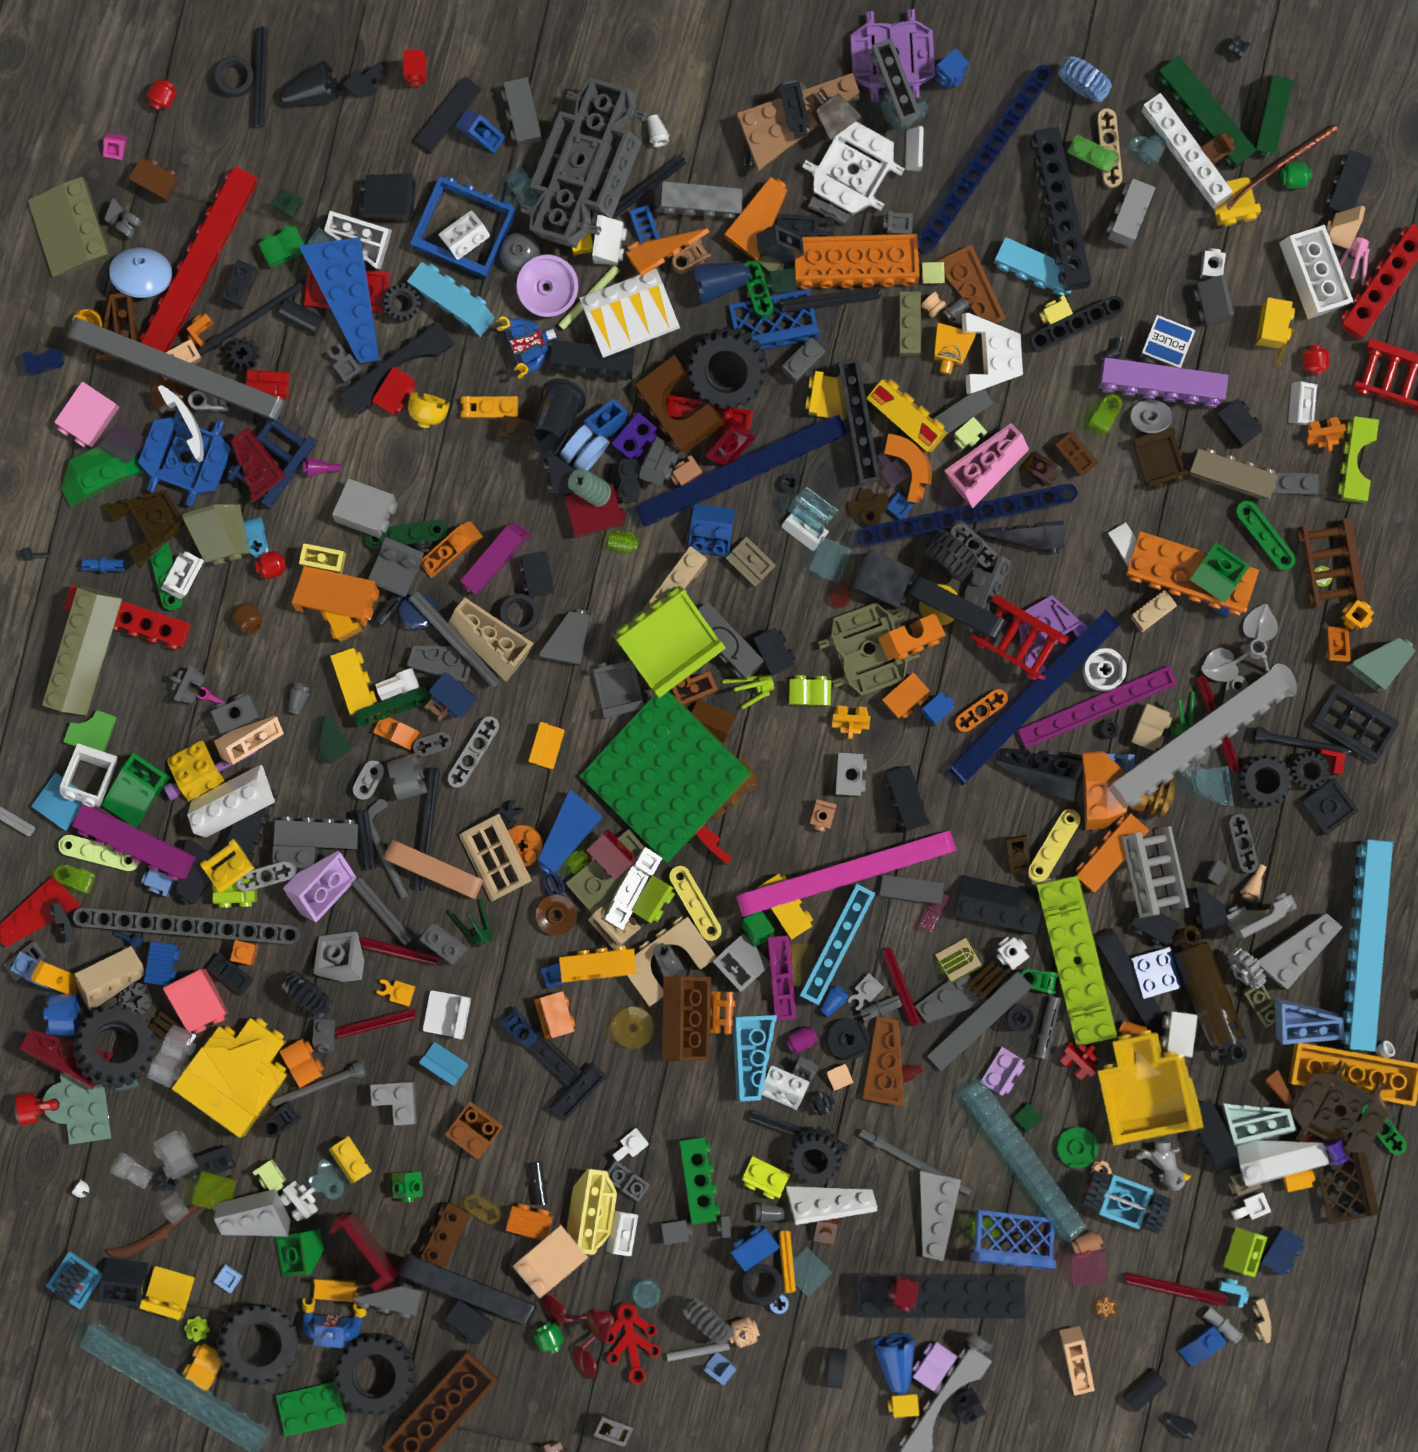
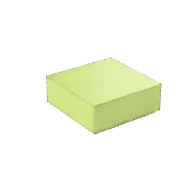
(933, 272)

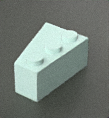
(1256, 1123)

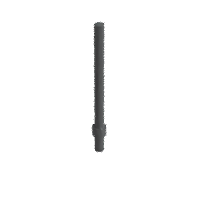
(879, 1142)

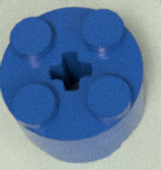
(62, 1014)

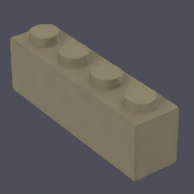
(1233, 474)

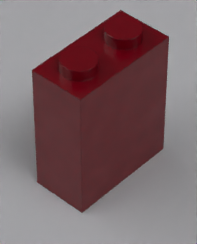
(592, 519)

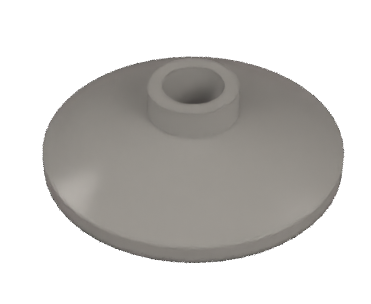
(1151, 416)

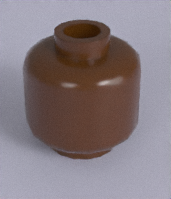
(247, 618)

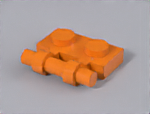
(716, 1009)

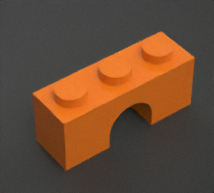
(925, 632)

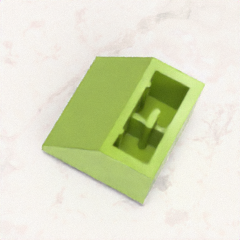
(652, 900)

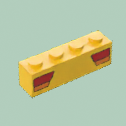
(907, 415)

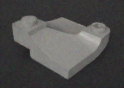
(1247, 922)

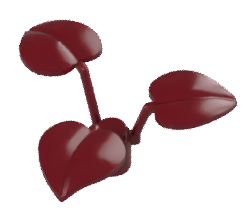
(599, 1323)

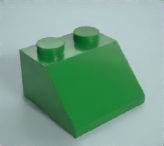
(1220, 572)

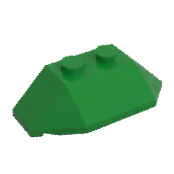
(95, 473)

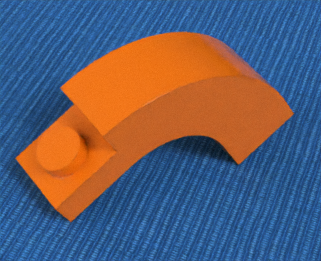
(916, 459)

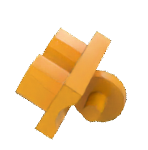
(851, 723)

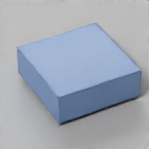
(228, 1278)

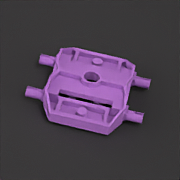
(899, 32)

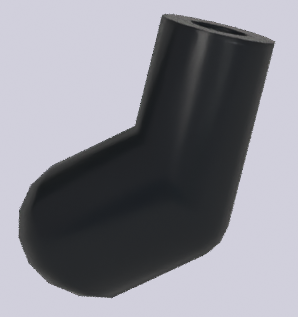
(1115, 352)

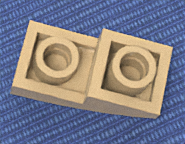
(1263, 1325)

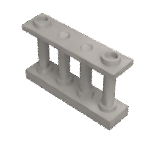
(1141, 876)

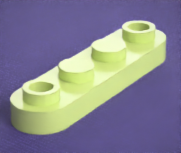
(95, 852)

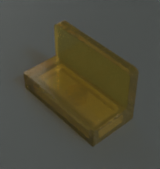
(802, 962)

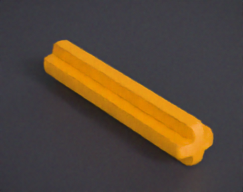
(787, 1261)

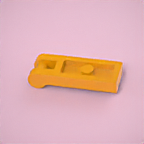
(489, 407)

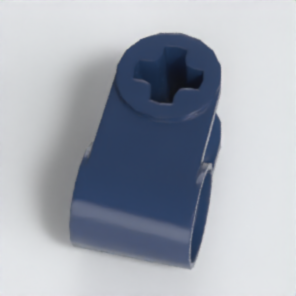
(516, 1025)

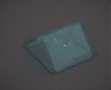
(812, 510)

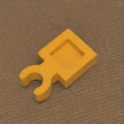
(400, 992)

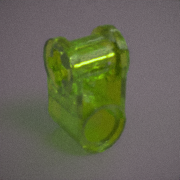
(1105, 417)
(78, 879)

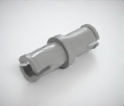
(1222, 1325)

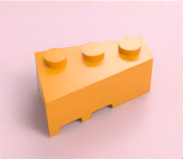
(342, 626)
(598, 965)

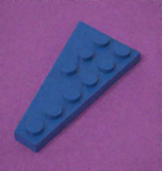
(344, 282)

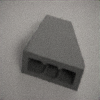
(569, 639)

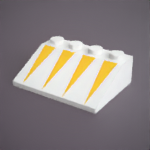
(629, 313)

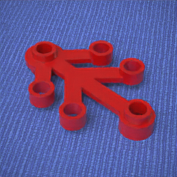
(631, 1338)

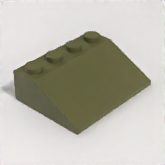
(69, 227)

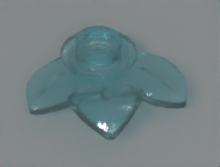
(328, 1176)

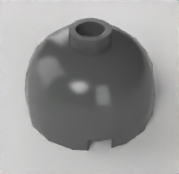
(518, 250)

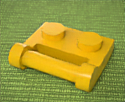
(229, 871)

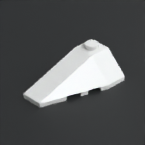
(1277, 1159)

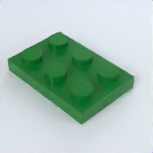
(311, 1408)

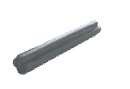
(382, 911)

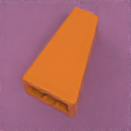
(756, 217)

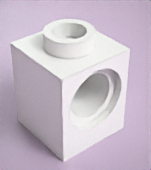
(1208, 272)

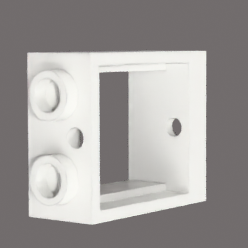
(94, 757)

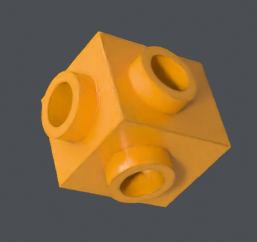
(1364, 612)

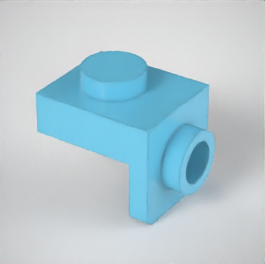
(1231, 1286)

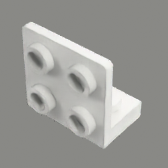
(447, 1014)

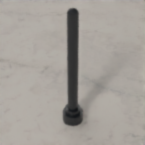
(1262, 735)

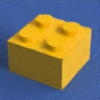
(1274, 323)

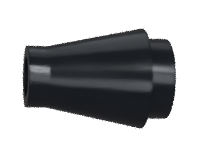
(1183, 1426)

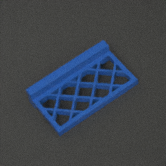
(780, 337)
(1013, 1258)

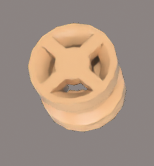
(933, 304)

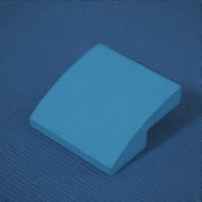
(55, 806)

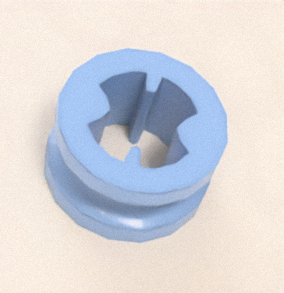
(775, 1309)

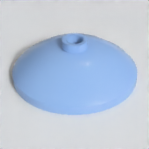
(140, 272)

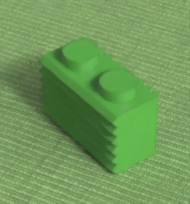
(1092, 153)

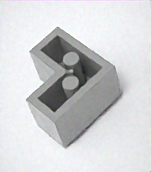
(399, 1095)

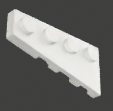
(820, 1204)

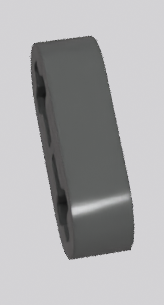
(431, 739)

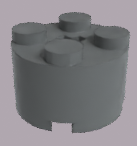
(407, 776)

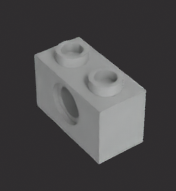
(843, 785)

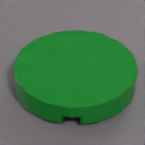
(1077, 1147)

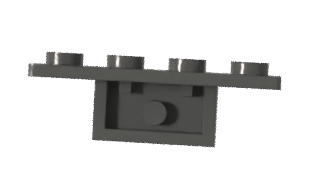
(985, 585)

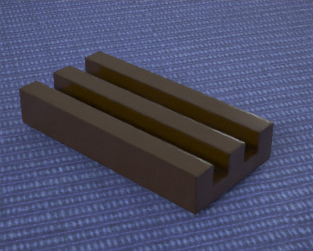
(998, 968)
(157, 1020)

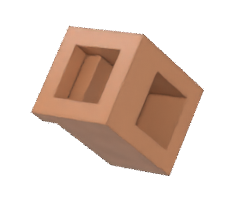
(686, 472)
(826, 807)

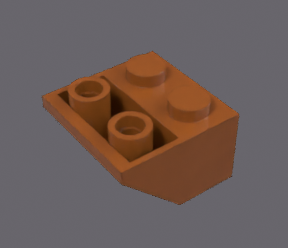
(474, 1130)

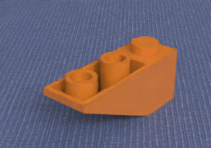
(451, 548)

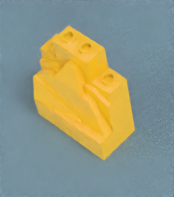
(235, 1075)
(1148, 1092)

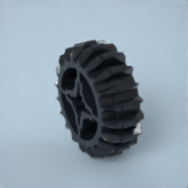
(306, 993)

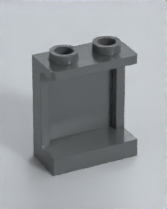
(618, 688)
(444, 944)

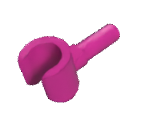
(209, 696)

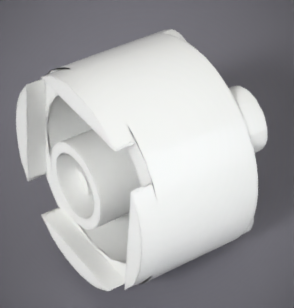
(1095, 677)

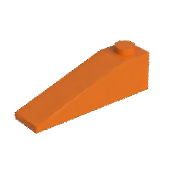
(650, 253)

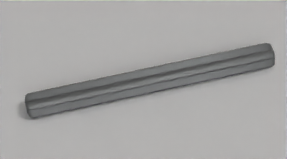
(454, 639)

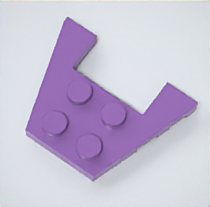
(1056, 616)

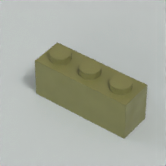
(909, 324)

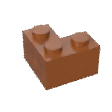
(695, 689)

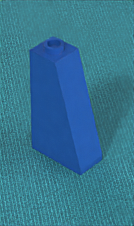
(569, 831)

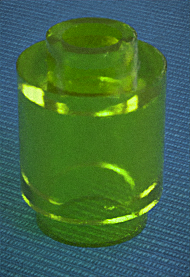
(623, 541)

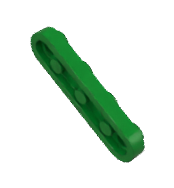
(1265, 535)
(162, 564)

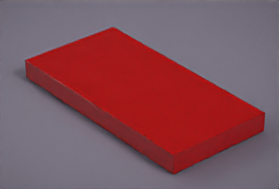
(377, 282)

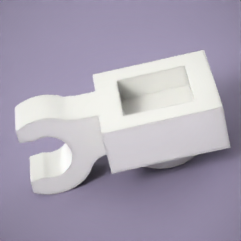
(632, 1144)
(1254, 1207)

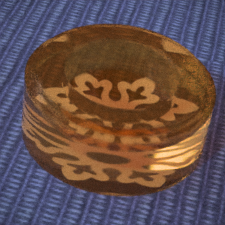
(1106, 1308)

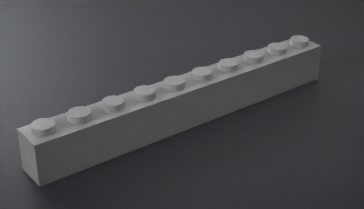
(1198, 739)

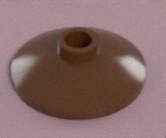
(180, 390)
(556, 925)

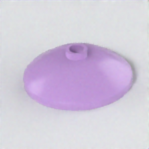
(550, 271)

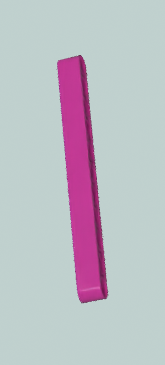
(846, 873)

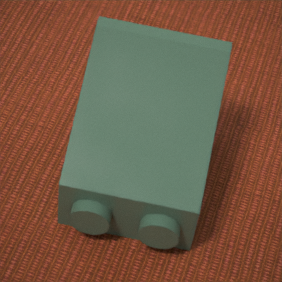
(1382, 664)

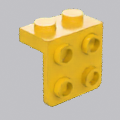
(1243, 209)
(825, 397)
(195, 771)

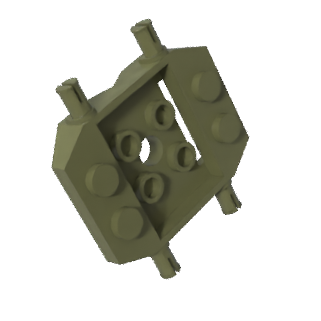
(853, 656)

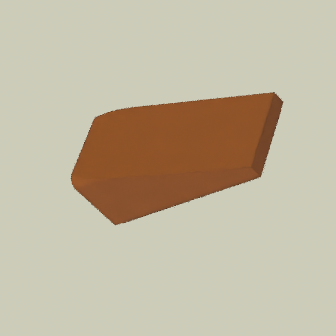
(1277, 1085)

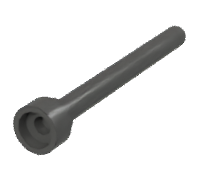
(357, 1070)

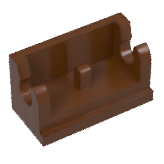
(1077, 453)

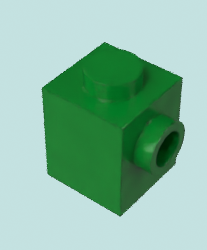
(757, 928)

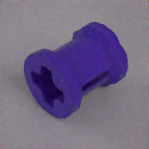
(1335, 1152)

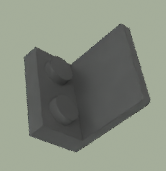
(396, 567)

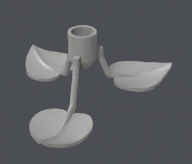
(1263, 627)

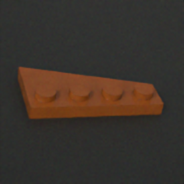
(970, 280)
(884, 1071)

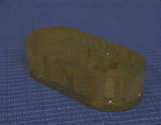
(479, 1212)

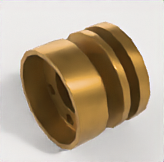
(1160, 798)

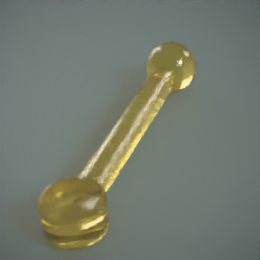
(1278, 362)

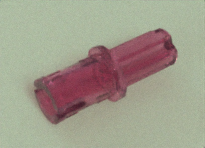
(933, 914)

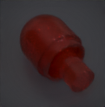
(909, 1072)

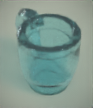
(1151, 149)

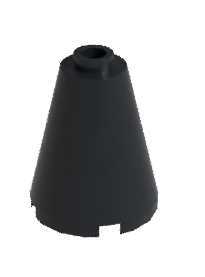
(312, 87)

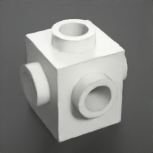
(1019, 955)

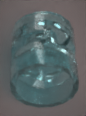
(646, 1293)

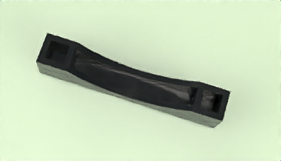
(430, 344)

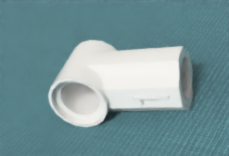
(400, 684)

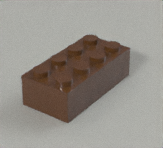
(686, 1018)

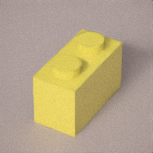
(322, 558)

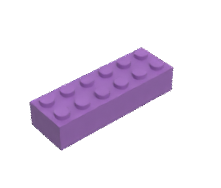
(1162, 382)

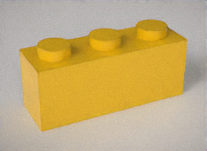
(353, 680)
(790, 914)

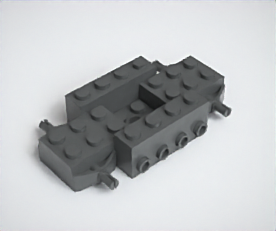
(573, 190)

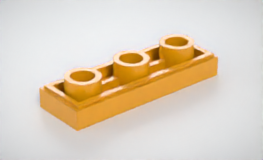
(55, 978)

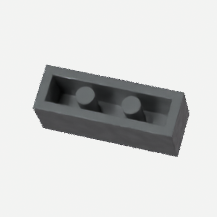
(521, 111)

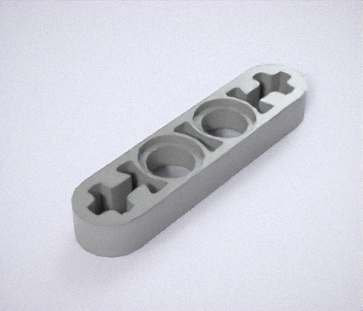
(470, 750)

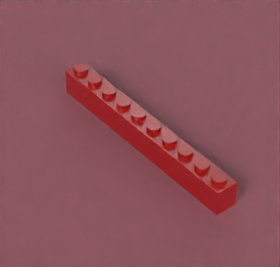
(200, 260)

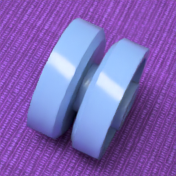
(583, 449)

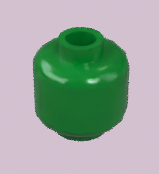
(1295, 175)
(548, 1337)

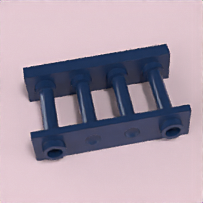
(292, 461)

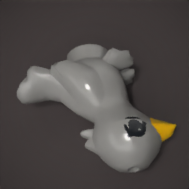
(1164, 1158)

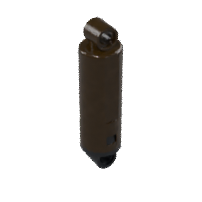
(1209, 996)

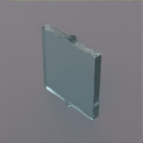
(830, 559)
(809, 1271)

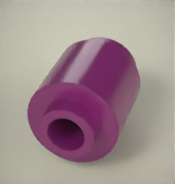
(802, 1039)

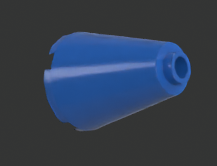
(896, 1360)

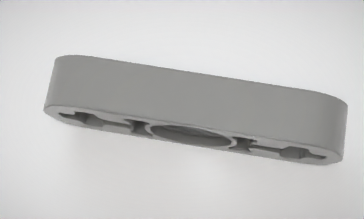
(282, 877)

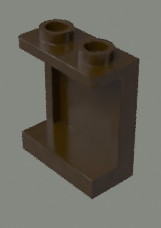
(1159, 458)

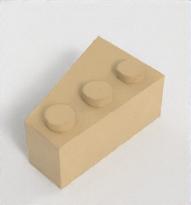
(108, 977)

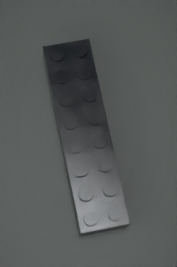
(944, 1296)

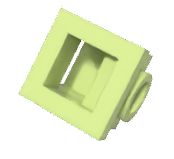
(969, 433)
(271, 1176)

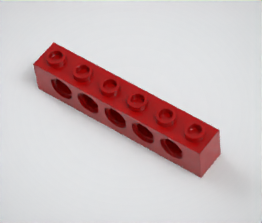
(1351, 322)
(179, 628)

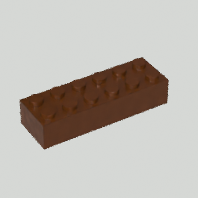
(444, 1407)

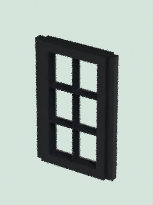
(1345, 739)

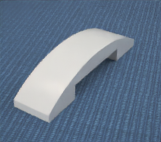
(196, 442)
(631, 887)

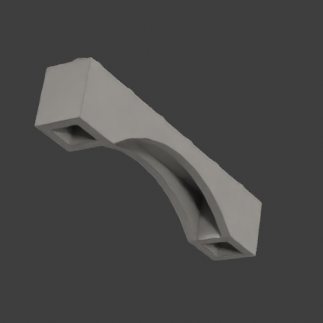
(968, 1369)

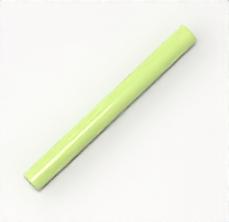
(578, 308)

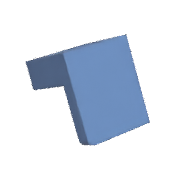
(720, 1368)

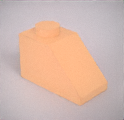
(1345, 226)

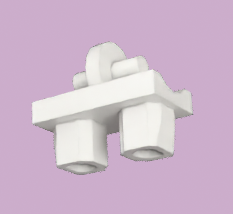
(302, 1200)

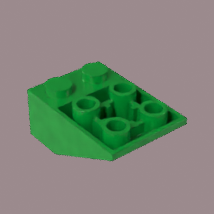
(135, 789)

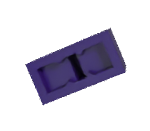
(630, 434)

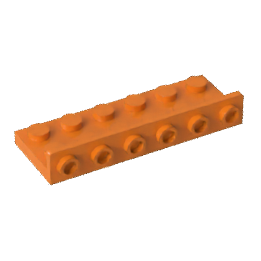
(858, 261)
(1173, 565)

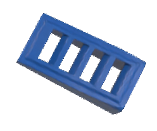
(638, 210)

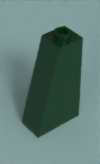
(1273, 114)

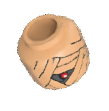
(744, 1332)

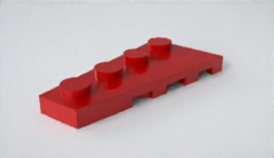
(36, 912)

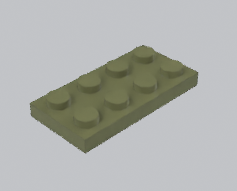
(594, 885)

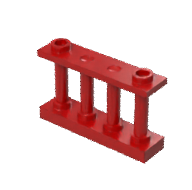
(1395, 356)
(1037, 626)

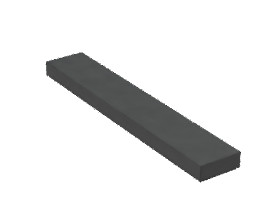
(979, 1021)

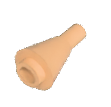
(1252, 889)

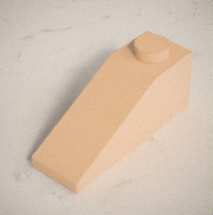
(247, 739)
(1077, 1360)

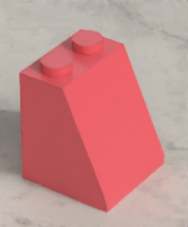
(196, 1001)

